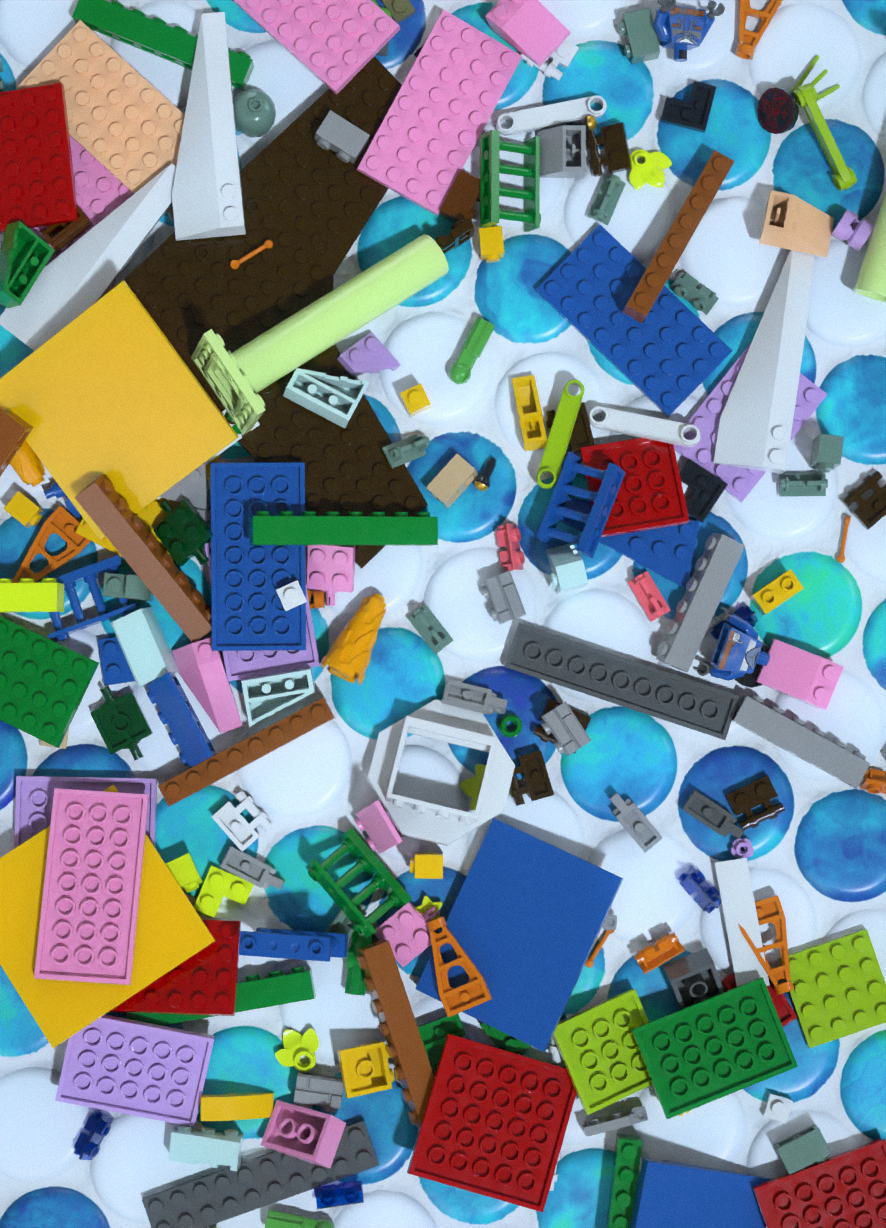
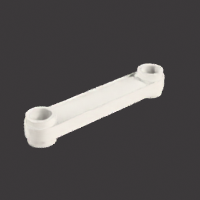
(550, 115)
(644, 426)

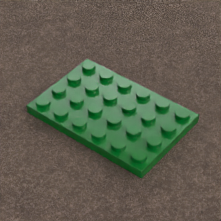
(40, 682)
(714, 1048)

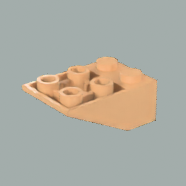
(795, 225)

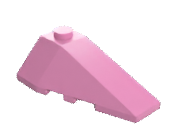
(207, 679)

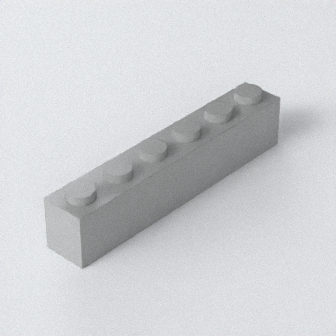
(699, 602)
(800, 741)

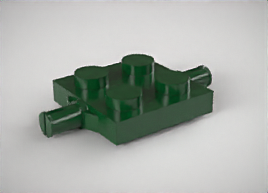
(183, 532)
(121, 723)

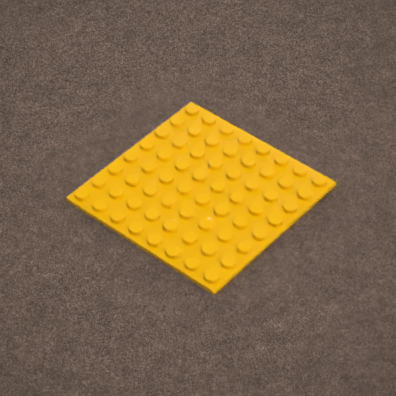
(115, 405)
(165, 937)

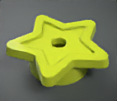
(427, 904)

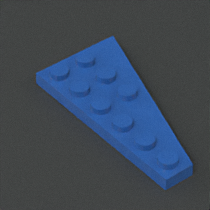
(662, 550)

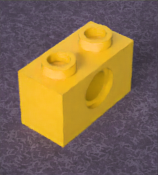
(776, 592)
(427, 865)

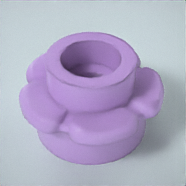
(737, 844)

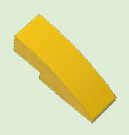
(529, 413)
(236, 1106)

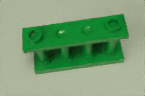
(489, 181)
(379, 874)

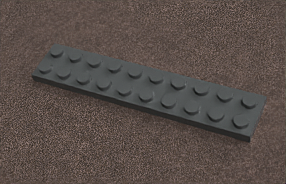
(622, 681)
(256, 1184)

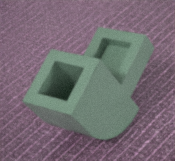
(126, 587)

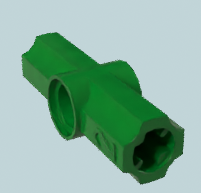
(355, 975)

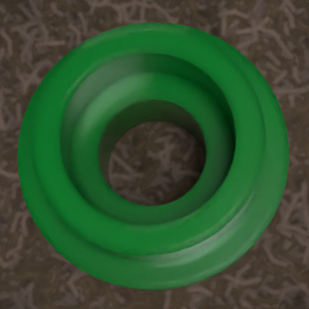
(510, 733)

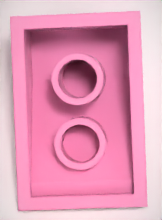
(528, 28)
(800, 674)
(379, 827)
(303, 1133)

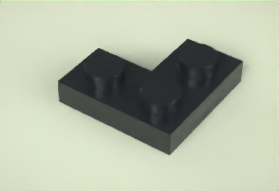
(693, 114)
(707, 490)

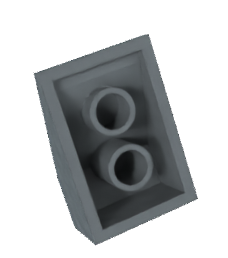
(693, 978)

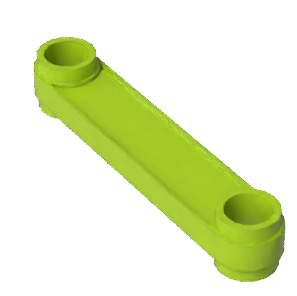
(806, 98)
(560, 434)

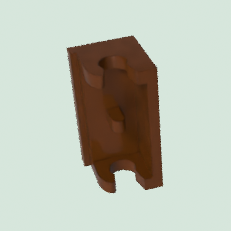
(62, 234)

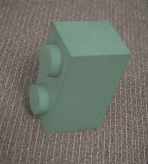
(639, 36)
(826, 452)
(803, 1149)

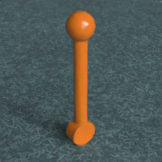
(236, 263)
(841, 558)
(590, 962)

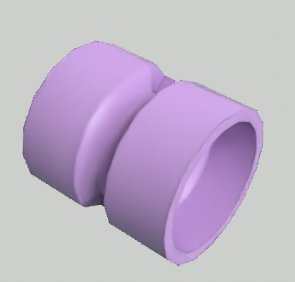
(853, 230)

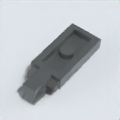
(711, 815)

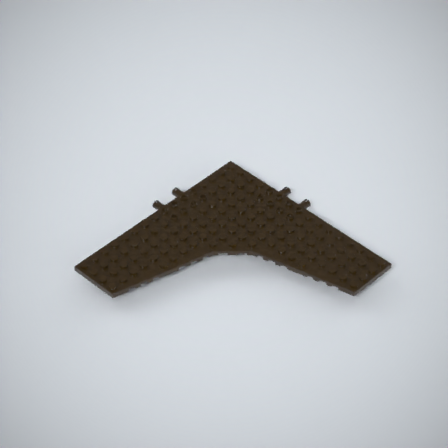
(313, 216)

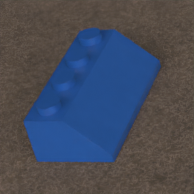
(181, 719)

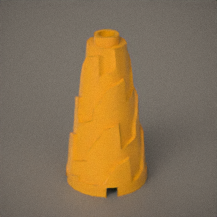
(27, 465)
(353, 647)

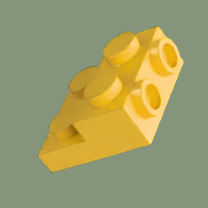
(365, 1069)

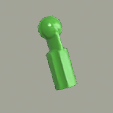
(471, 350)
(280, 1219)

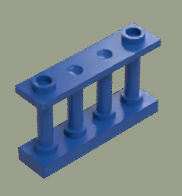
(596, 519)
(89, 575)
(293, 944)

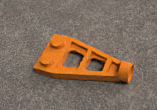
(746, 39)
(65, 526)
(771, 911)
(468, 995)

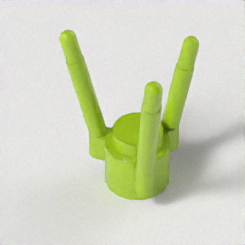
(816, 80)

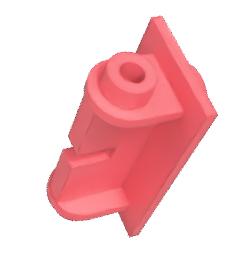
(509, 536)
(649, 596)

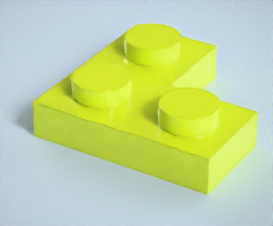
(220, 885)

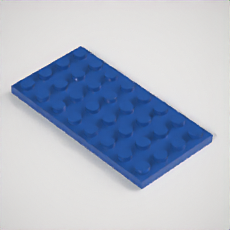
(664, 353)
(246, 576)

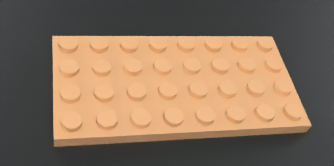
(111, 108)

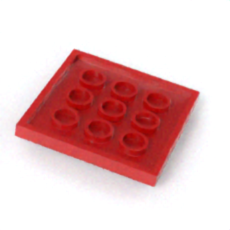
(650, 490)

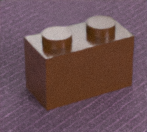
(461, 198)

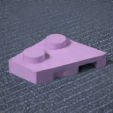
(368, 357)

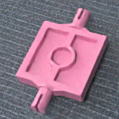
(331, 569)
(407, 932)

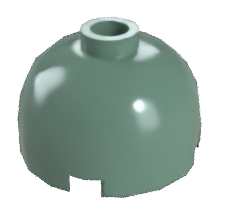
(254, 113)

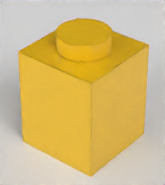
(491, 243)
(415, 400)
(24, 510)

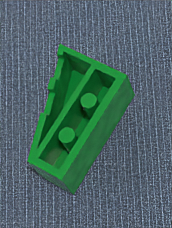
(21, 262)

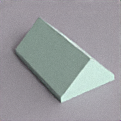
(144, 646)

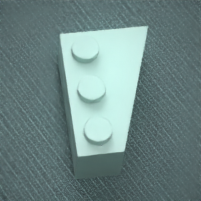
(326, 394)
(566, 568)
(273, 692)
(206, 1146)

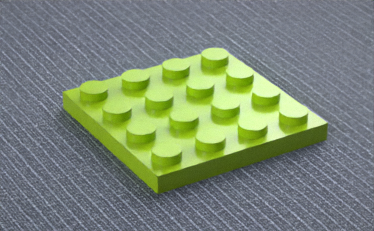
(837, 988)
(603, 1051)

